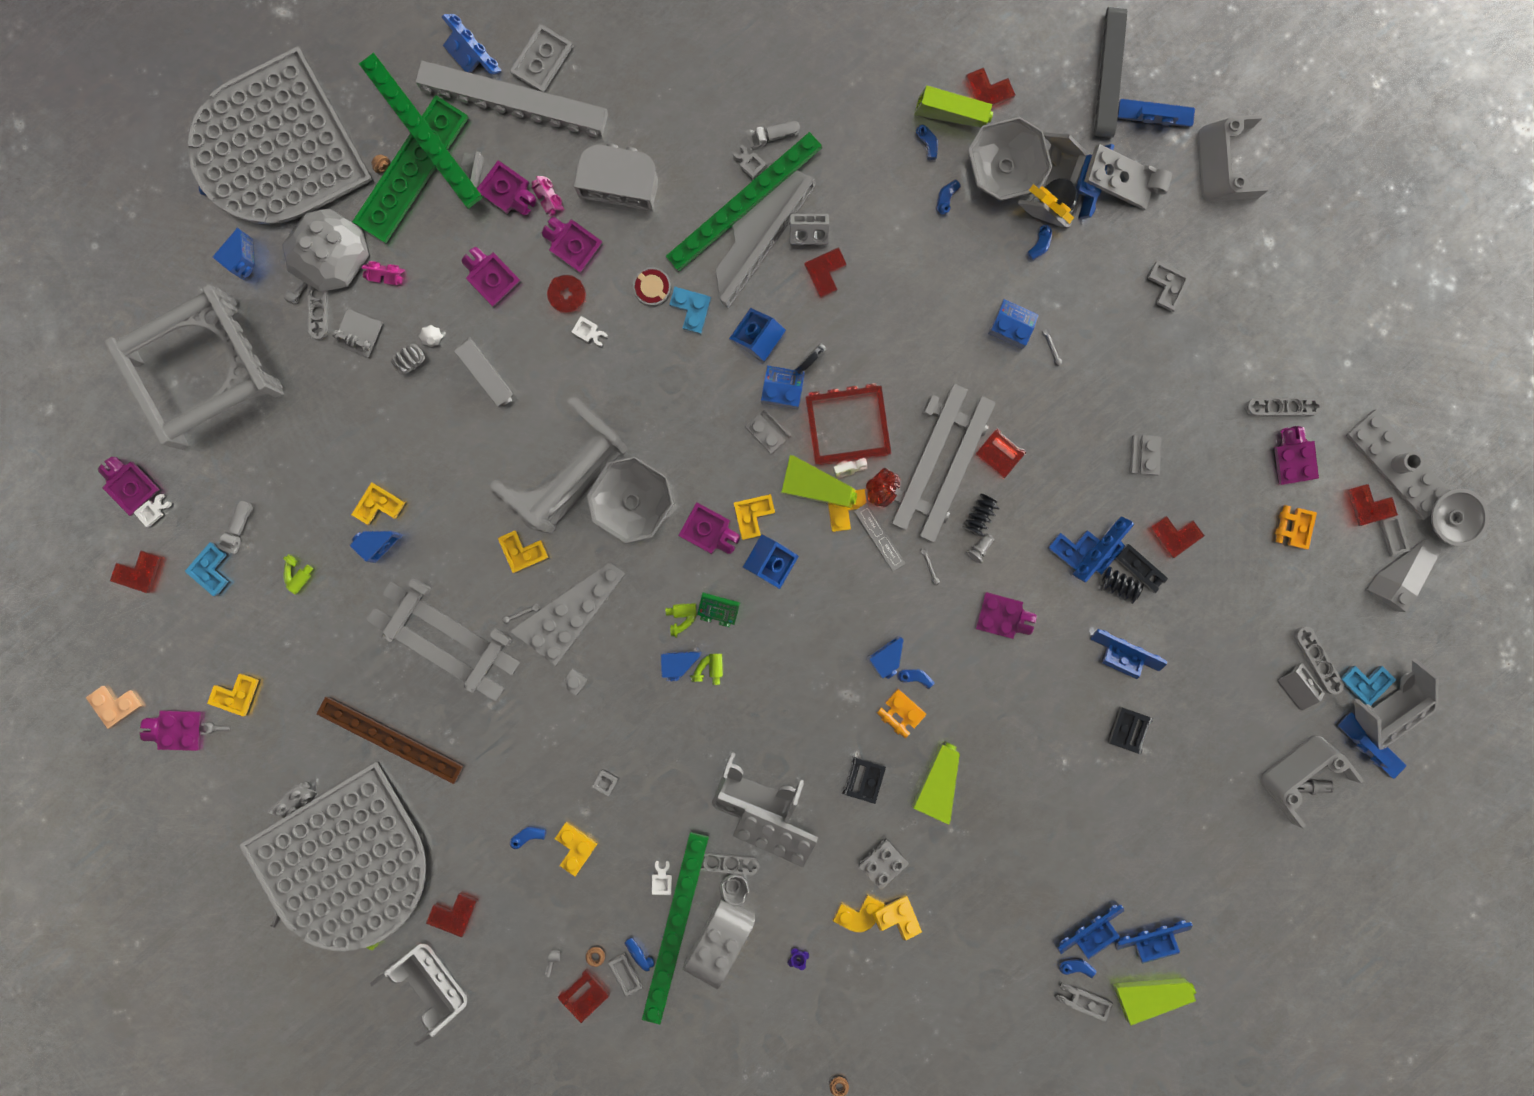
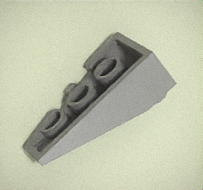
(1405, 577)

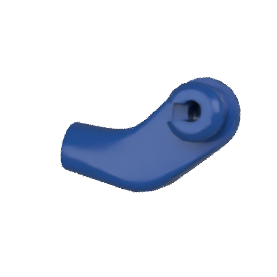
(929, 139)
(945, 195)
(1043, 243)
(915, 675)
(525, 835)
(638, 955)
(1077, 965)

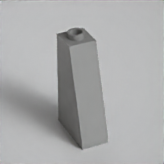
(483, 372)

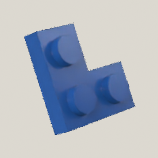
(1073, 553)

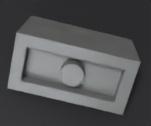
(472, 166)
(1302, 687)

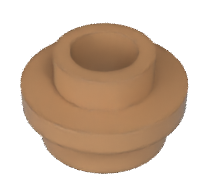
(380, 163)
(595, 962)
(839, 1092)

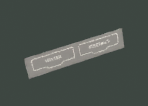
(879, 537)

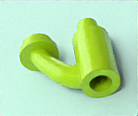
(299, 579)
(679, 611)
(715, 669)

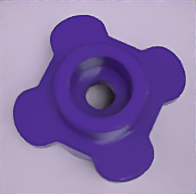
(792, 962)

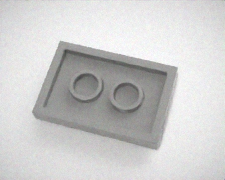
(541, 58)

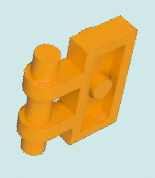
(1301, 527)
(904, 708)

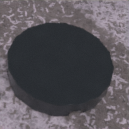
(1064, 191)
(810, 359)

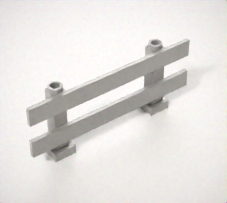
(948, 415)
(491, 652)

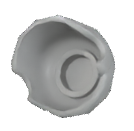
(734, 889)

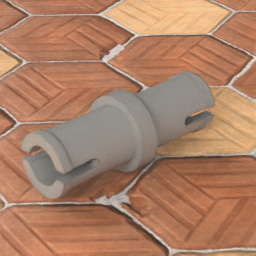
(1314, 787)

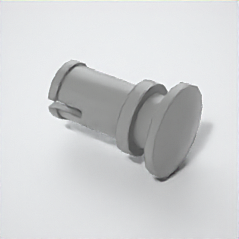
(980, 549)

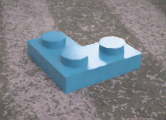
(694, 304)
(203, 569)
(1369, 688)

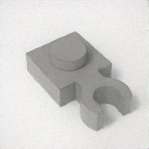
(751, 164)

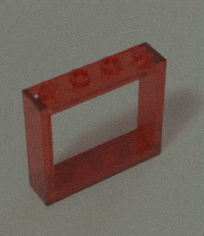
(854, 455)

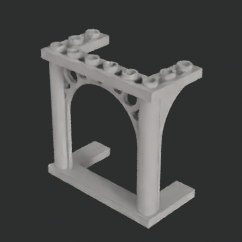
(253, 385)
(548, 505)

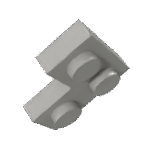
(1173, 283)

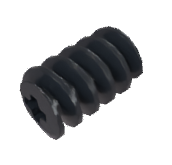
(981, 515)
(1121, 584)

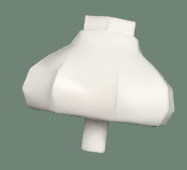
(430, 336)

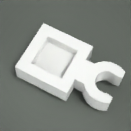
(586, 330)
(846, 468)
(150, 511)
(661, 883)

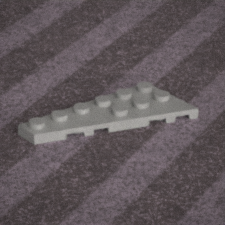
(564, 619)

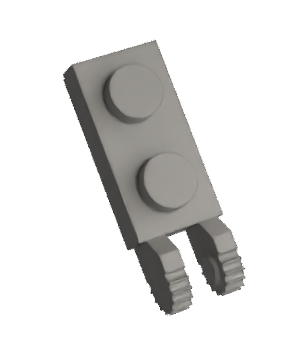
(1086, 1002)

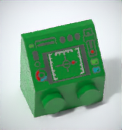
(718, 609)

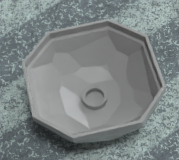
(1009, 158)
(325, 250)
(630, 499)

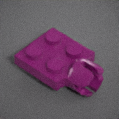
(507, 189)
(571, 242)
(489, 275)
(1296, 457)
(127, 484)
(708, 530)
(1004, 617)
(173, 730)

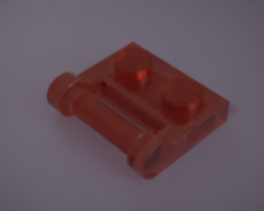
(996, 457)
(588, 1001)

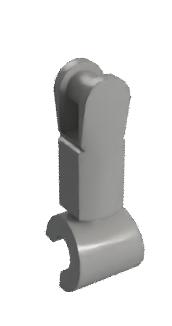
(759, 137)
(230, 542)

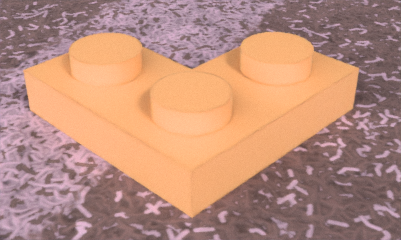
(112, 710)

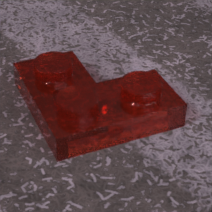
(984, 91)
(820, 269)
(1366, 509)
(1176, 541)
(141, 576)
(454, 920)

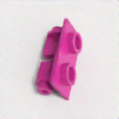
(543, 188)
(375, 271)

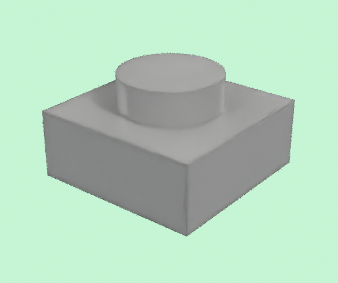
(574, 682)
(605, 783)

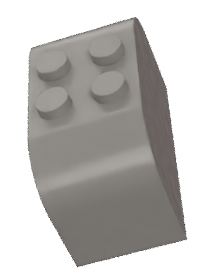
(617, 176)
(719, 943)

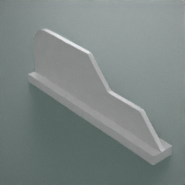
(758, 233)

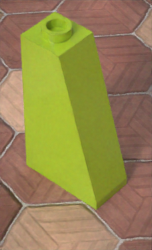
(953, 107)
(813, 484)
(938, 787)
(1152, 998)

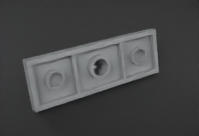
(1398, 463)

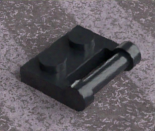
(1125, 727)
(870, 781)

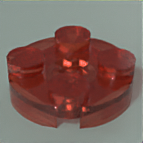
(557, 300)
(883, 487)

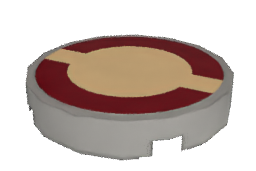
(652, 286)

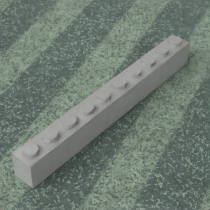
(511, 98)

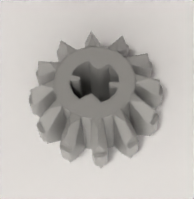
(407, 359)

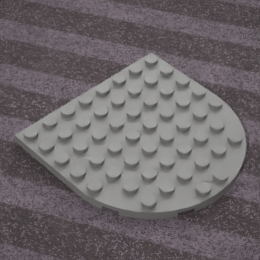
(272, 144)
(342, 864)

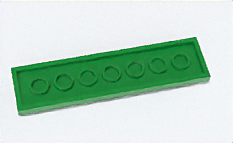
(407, 173)

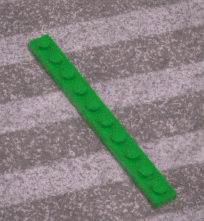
(421, 130)
(744, 201)
(675, 928)

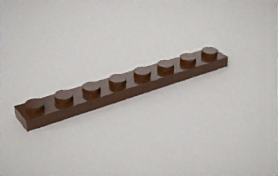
(390, 740)

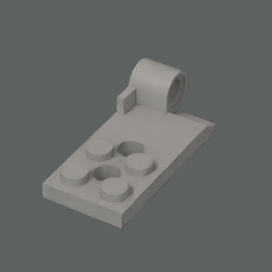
(1138, 181)

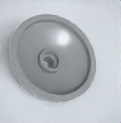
(1470, 517)

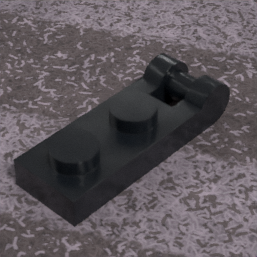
(1141, 568)

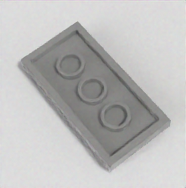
(775, 836)

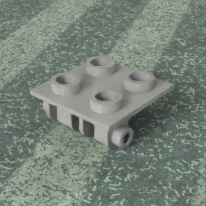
(357, 333)
(293, 800)
(883, 864)

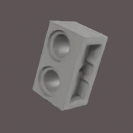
(809, 224)

